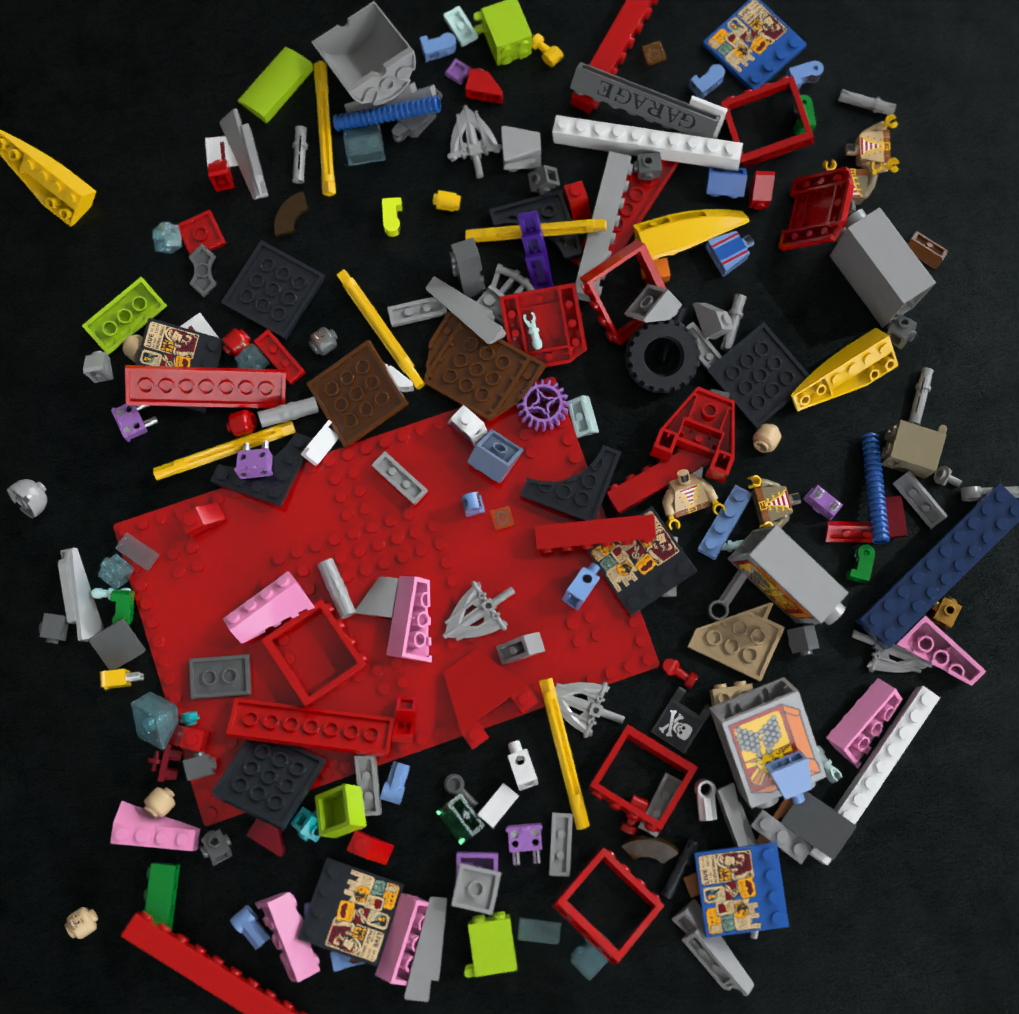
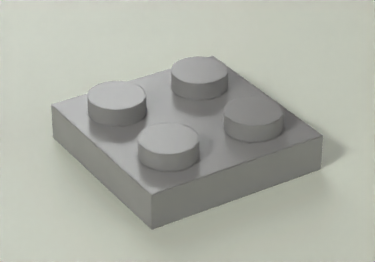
(476, 888)

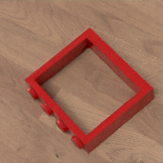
(778, 148)
(646, 262)
(348, 640)
(659, 751)
(585, 928)

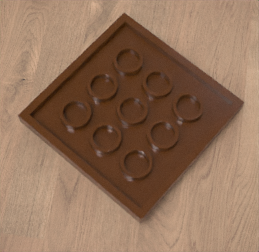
(357, 393)

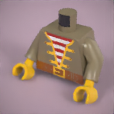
(863, 182)
(772, 502)

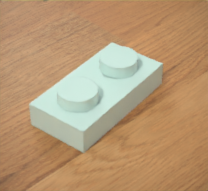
(460, 26)

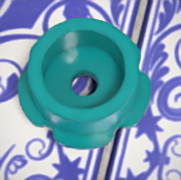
(189, 718)

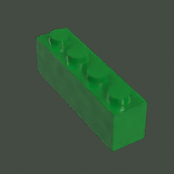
(162, 892)

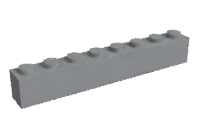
(606, 208)

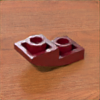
(896, 517)

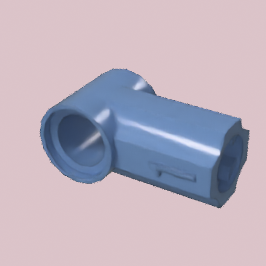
(394, 787)
(247, 923)

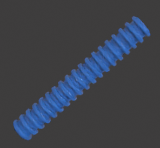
(387, 113)
(875, 488)

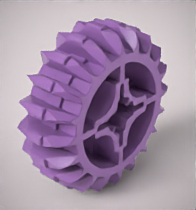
(550, 401)

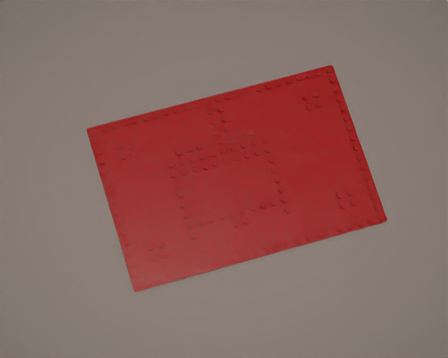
(370, 533)

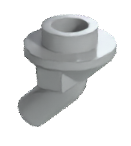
(943, 476)

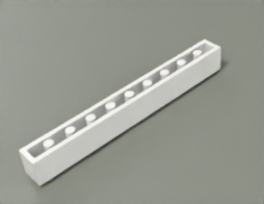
(638, 140)
(883, 758)

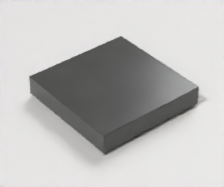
(117, 644)

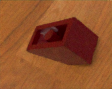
(268, 837)

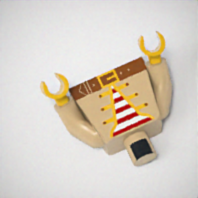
(874, 145)
(686, 496)

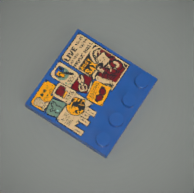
(754, 44)
(741, 889)

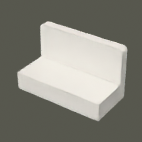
(320, 444)
(498, 805)

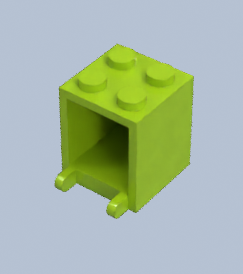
(505, 31)
(491, 945)

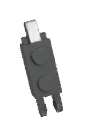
(414, 125)

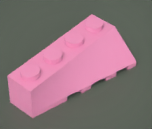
(268, 608)
(411, 620)
(936, 647)
(864, 721)
(138, 828)
(286, 925)
(402, 940)

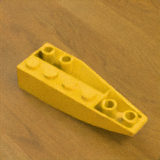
(47, 179)
(685, 229)
(847, 370)

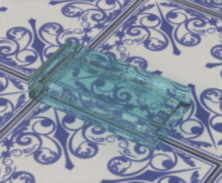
(137, 551)
(539, 931)

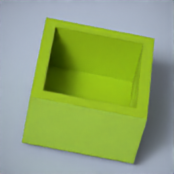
(340, 811)

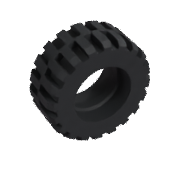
(688, 356)

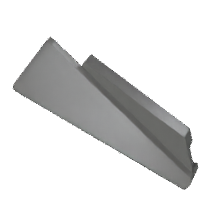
(408, 94)
(245, 153)
(467, 310)
(77, 597)
(735, 816)
(711, 951)
(429, 952)

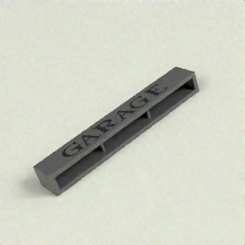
(643, 102)

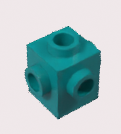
(306, 824)

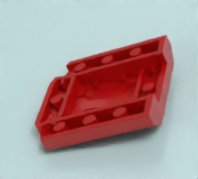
(818, 208)
(556, 316)

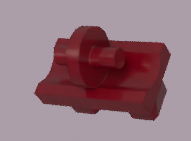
(166, 772)

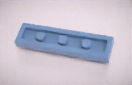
(725, 522)

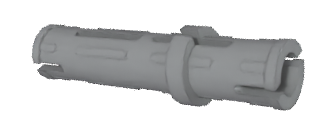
(873, 104)
(300, 134)
(735, 314)
(922, 389)

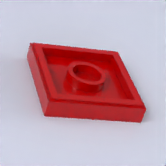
(201, 230)

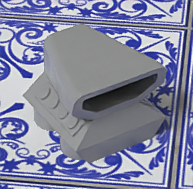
(520, 149)

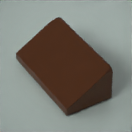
(927, 250)

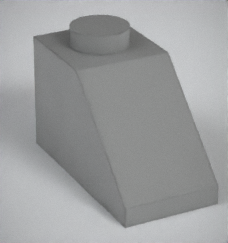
(712, 320)
(98, 367)
(520, 648)

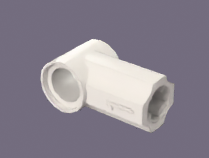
(706, 802)

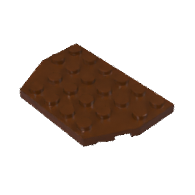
(477, 373)

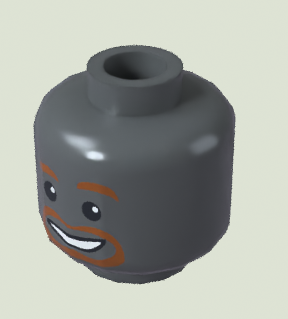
(323, 341)

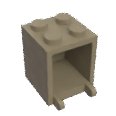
(913, 448)

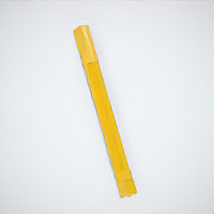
(322, 91)
(548, 229)
(380, 328)
(223, 450)
(564, 753)

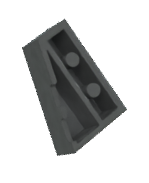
(467, 266)

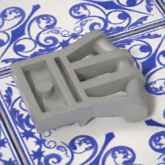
(490, 297)

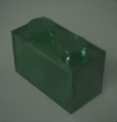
(460, 818)

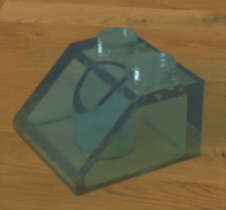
(364, 144)
(155, 719)

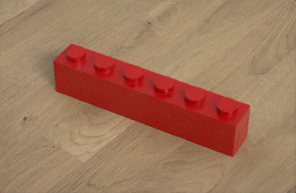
(652, 480)
(595, 532)

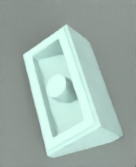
(582, 416)

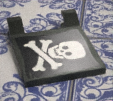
(678, 723)

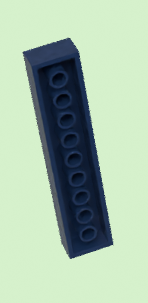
(941, 567)

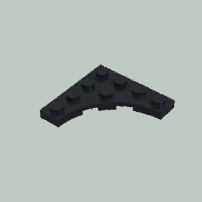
(550, 208)
(271, 488)
(577, 495)

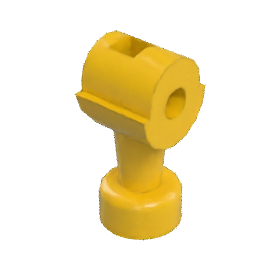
(550, 55)

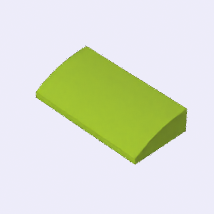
(276, 84)
(124, 315)

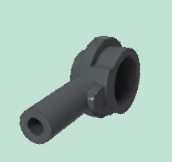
(455, 785)

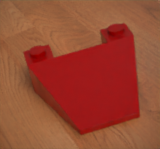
(704, 427)
(479, 687)

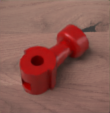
(671, 668)
(641, 804)

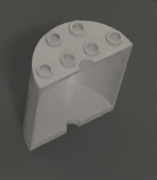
(368, 56)

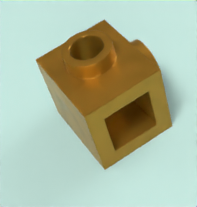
(945, 612)

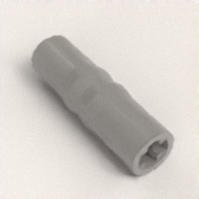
(288, 412)
(336, 588)

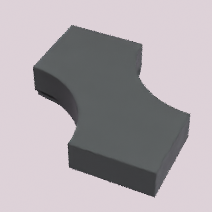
(202, 279)

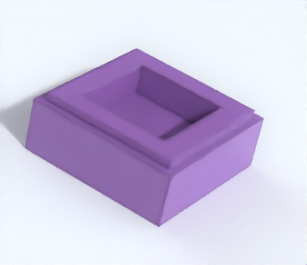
(457, 71)

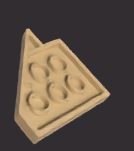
(740, 641)

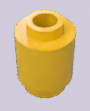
(447, 201)

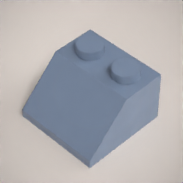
(495, 456)

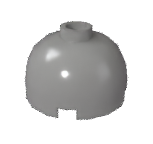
(29, 496)

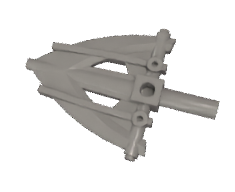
(468, 122)
(459, 625)
(882, 661)
(590, 708)

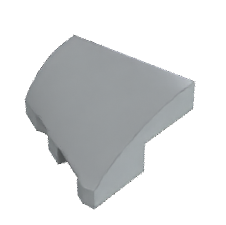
(380, 598)

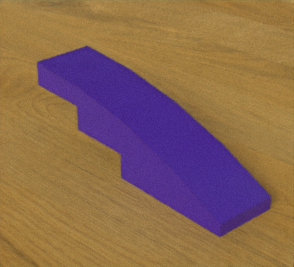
(535, 250)

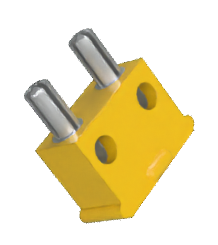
(118, 678)

